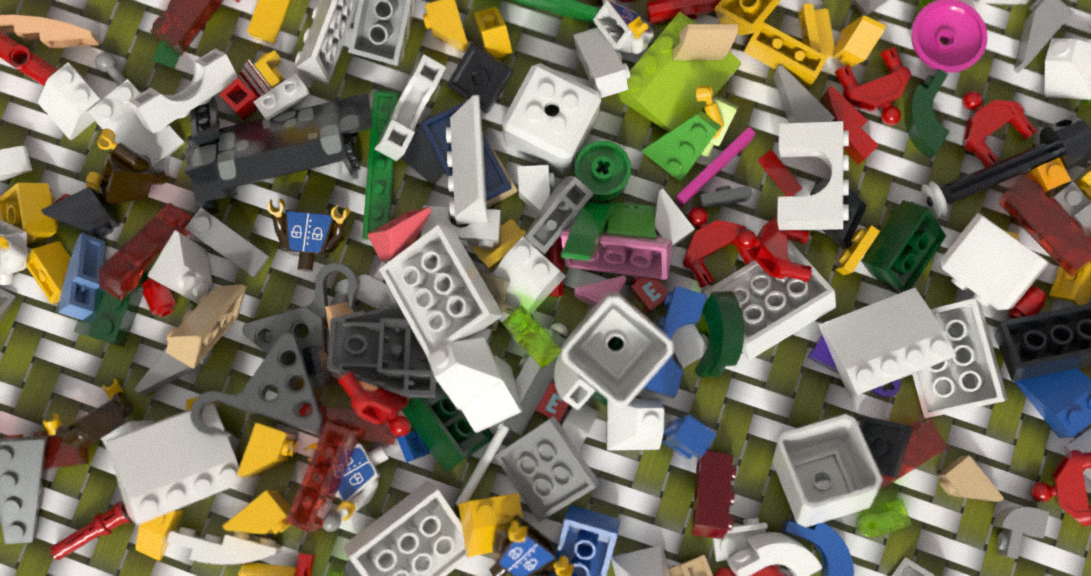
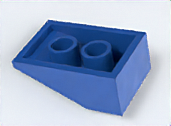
(1061, 400)
(587, 541)

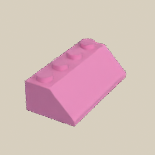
(627, 256)

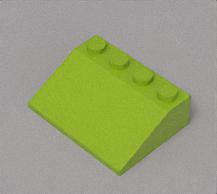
(667, 87)

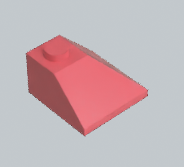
(398, 233)

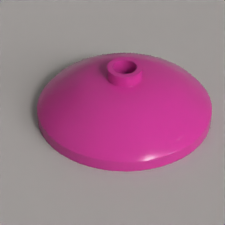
(958, 26)

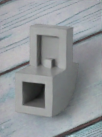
(1075, 205)
(1017, 522)

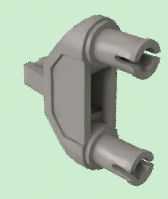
(372, 290)

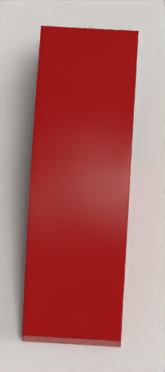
(860, 143)

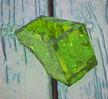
(532, 336)

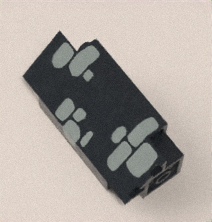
(276, 148)

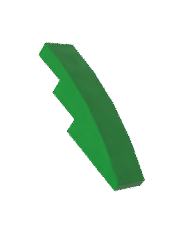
(586, 231)

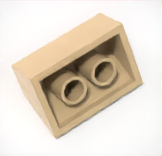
(205, 324)

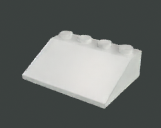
(325, 39)
(467, 164)
(440, 290)
(776, 306)
(885, 342)
(971, 376)
(171, 464)
(410, 539)

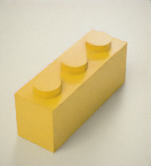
(778, 49)

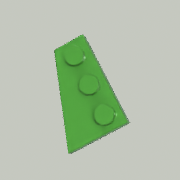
(683, 145)

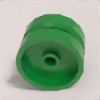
(608, 158)

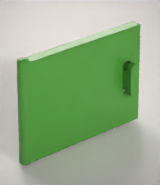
(631, 220)

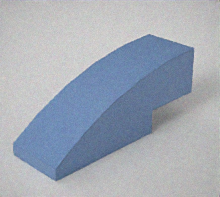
(82, 277)

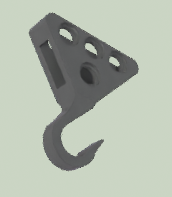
(312, 315)
(270, 374)

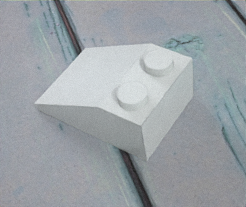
(119, 116)
(530, 276)

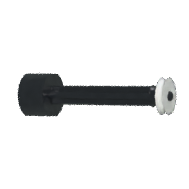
(1064, 140)

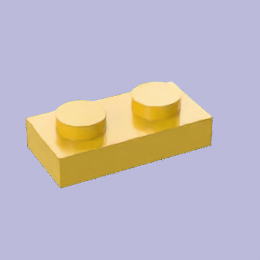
(851, 257)

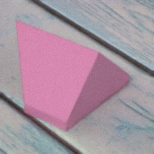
(594, 292)

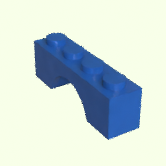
(683, 309)
(687, 437)

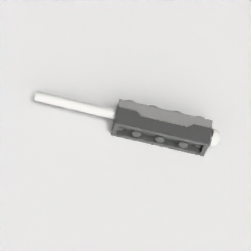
(531, 387)

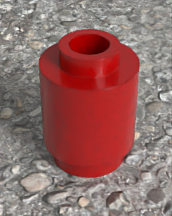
(158, 298)
(1029, 303)

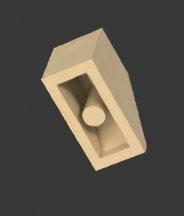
(967, 480)

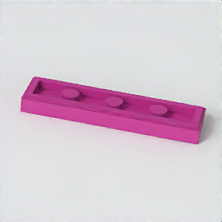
(715, 167)

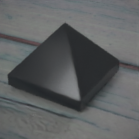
(315, 359)

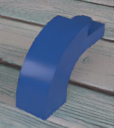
(832, 548)

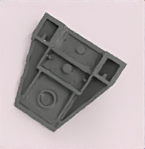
(381, 352)

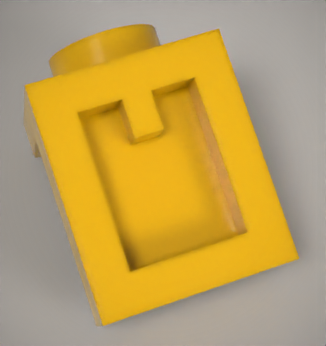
(266, 67)

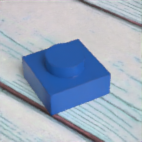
(413, 446)

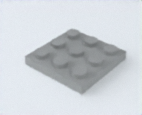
(547, 469)

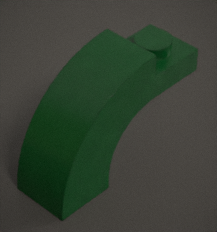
(919, 117)
(725, 334)

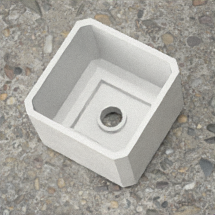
(545, 138)
(992, 264)
(620, 372)
(829, 450)

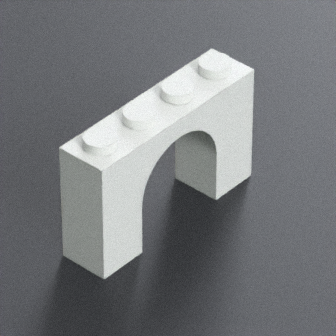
(825, 208)

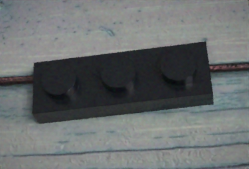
(205, 123)

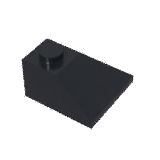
(857, 207)
(84, 212)

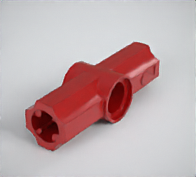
(666, 10)
(33, 67)

